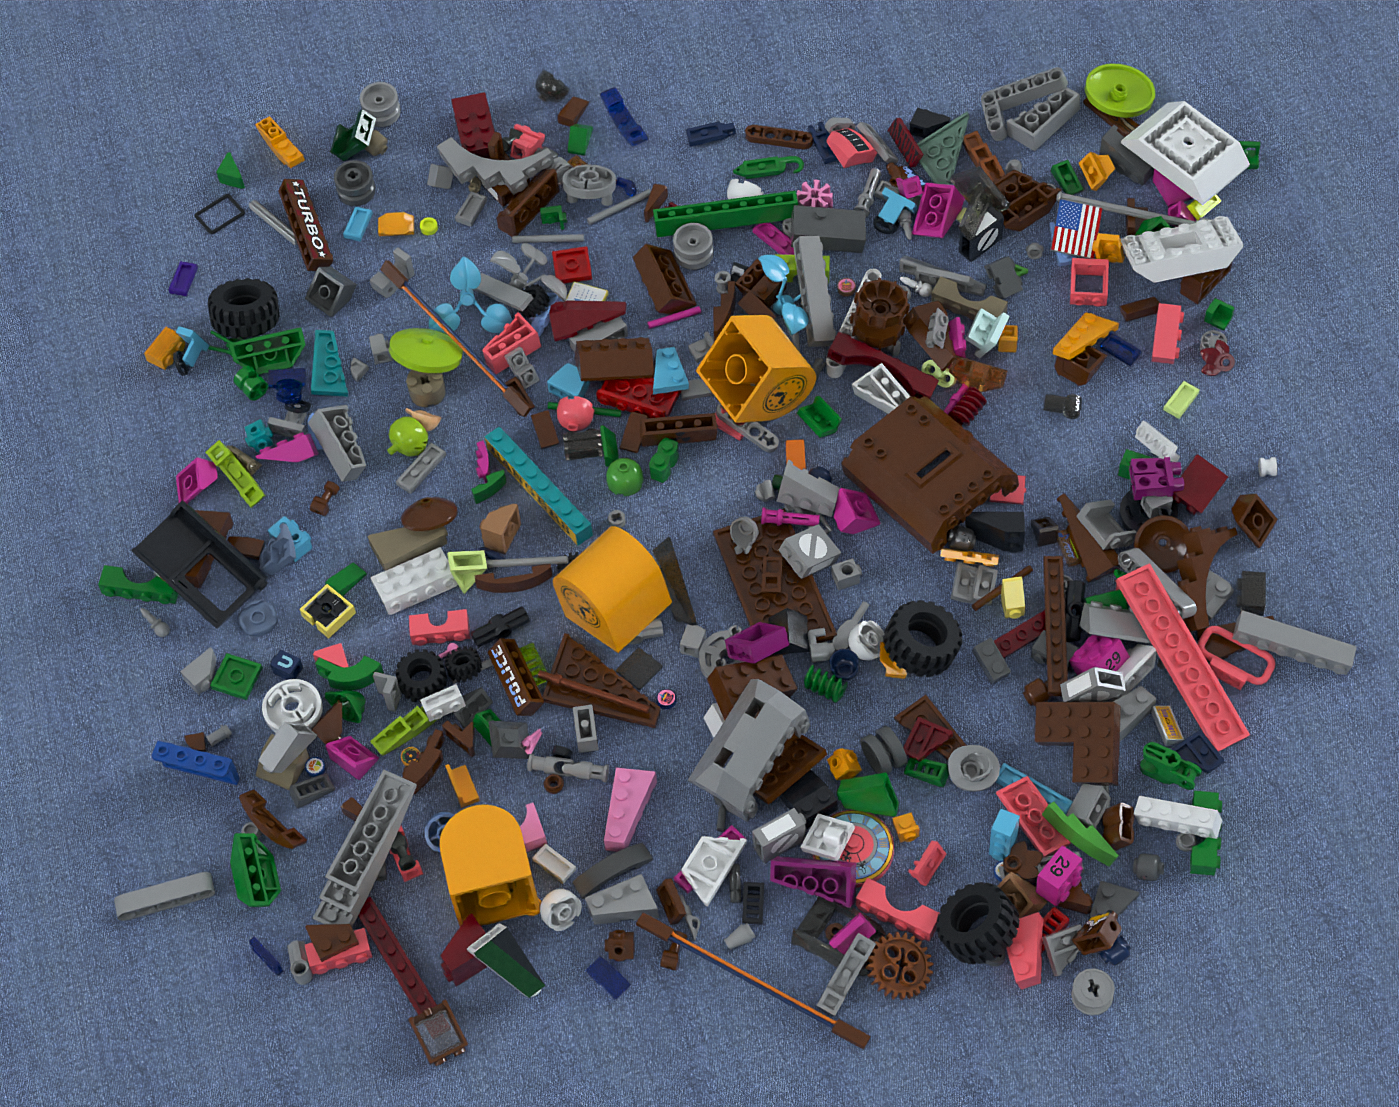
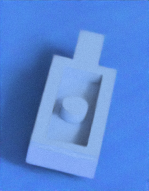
(543, 319)

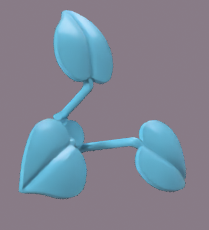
(776, 270)
(463, 277)

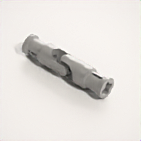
(581, 769)

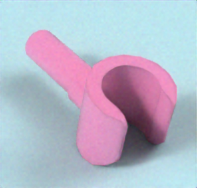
(452, 646)

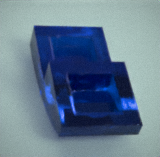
(608, 977)

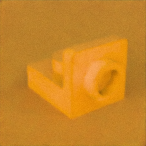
(906, 827)

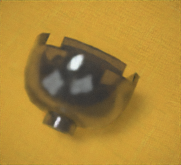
(550, 88)

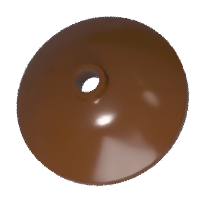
(429, 514)
(1160, 528)

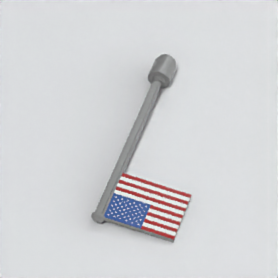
(1080, 219)

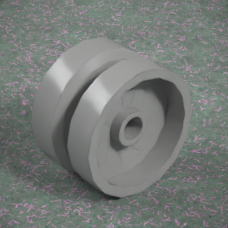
(381, 102)
(693, 246)

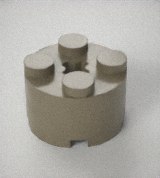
(426, 388)

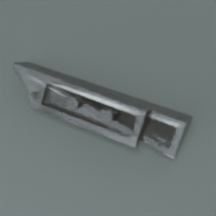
(669, 566)

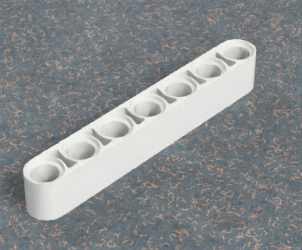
(837, 371)

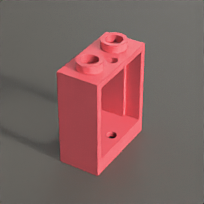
(1093, 267)

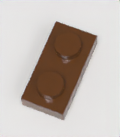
(671, 901)

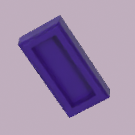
(183, 278)

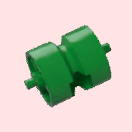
(250, 382)

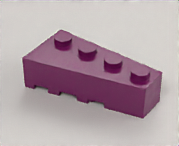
(817, 877)

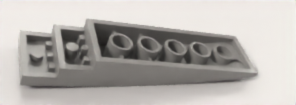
(364, 850)

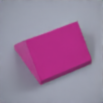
(351, 756)

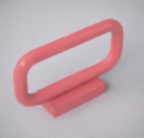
(1229, 673)

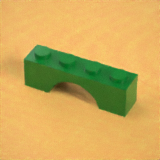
(115, 583)
(1204, 855)

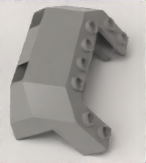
(753, 744)

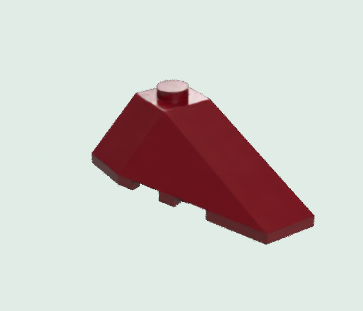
(573, 316)

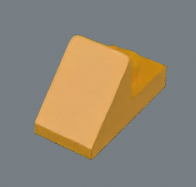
(1008, 339)

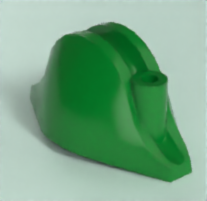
(352, 704)

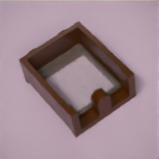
(438, 1033)

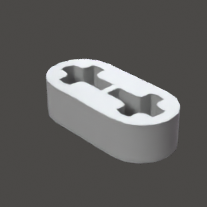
(839, 123)

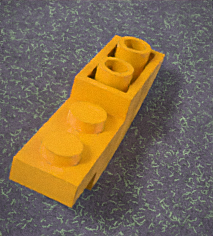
(279, 143)

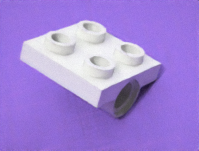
(827, 837)

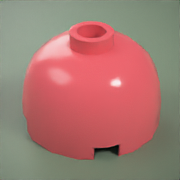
(575, 413)

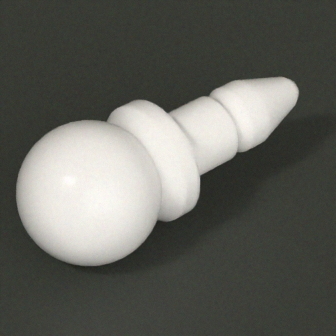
(923, 289)

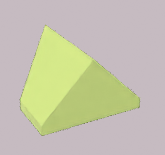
(465, 565)

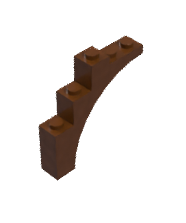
(1194, 568)

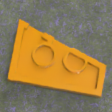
(970, 557)

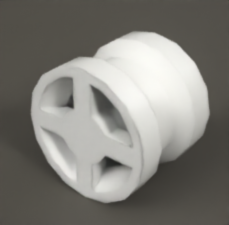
(1267, 467)

